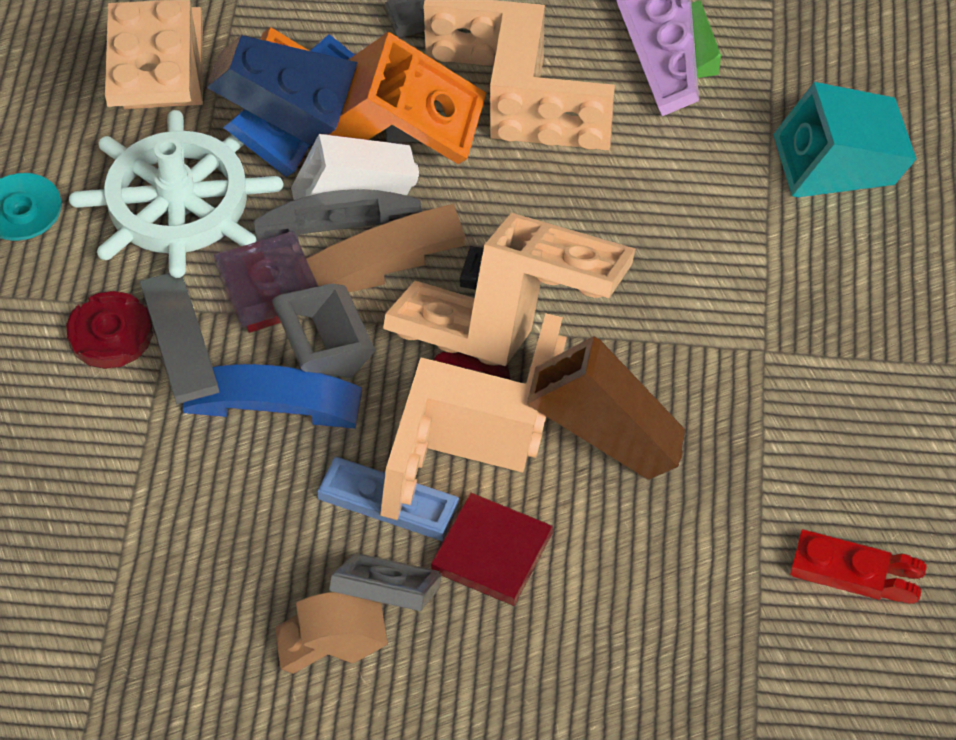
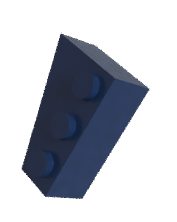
(284, 85)

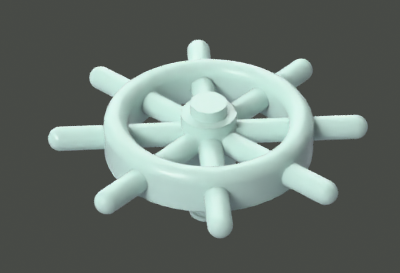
(174, 191)

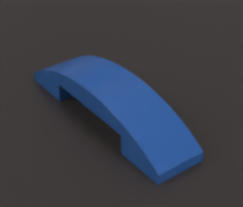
(282, 391)

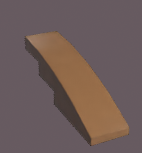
(387, 249)

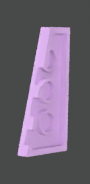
(665, 48)

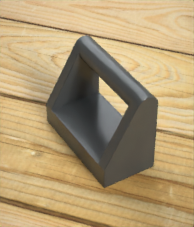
(337, 323)

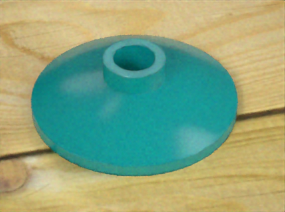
(27, 206)

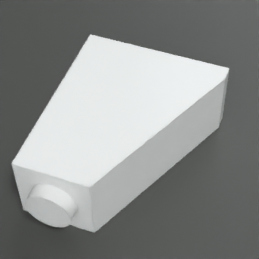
(355, 164)

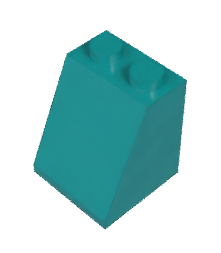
(843, 141)

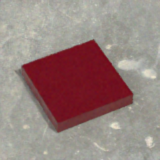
(492, 549)

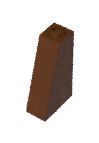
(608, 408)

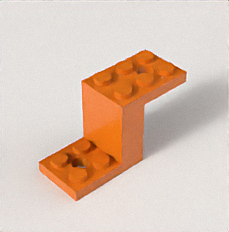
(399, 89)

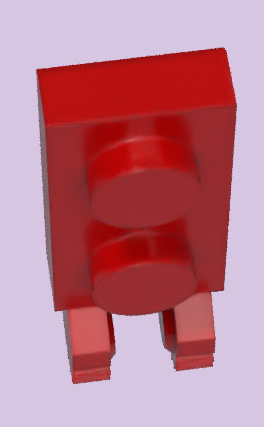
(856, 568)

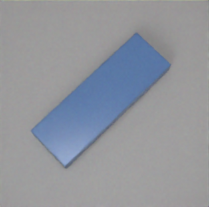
(361, 491)

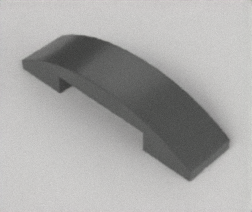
(335, 211)

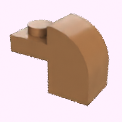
(330, 626)

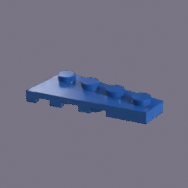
(271, 142)

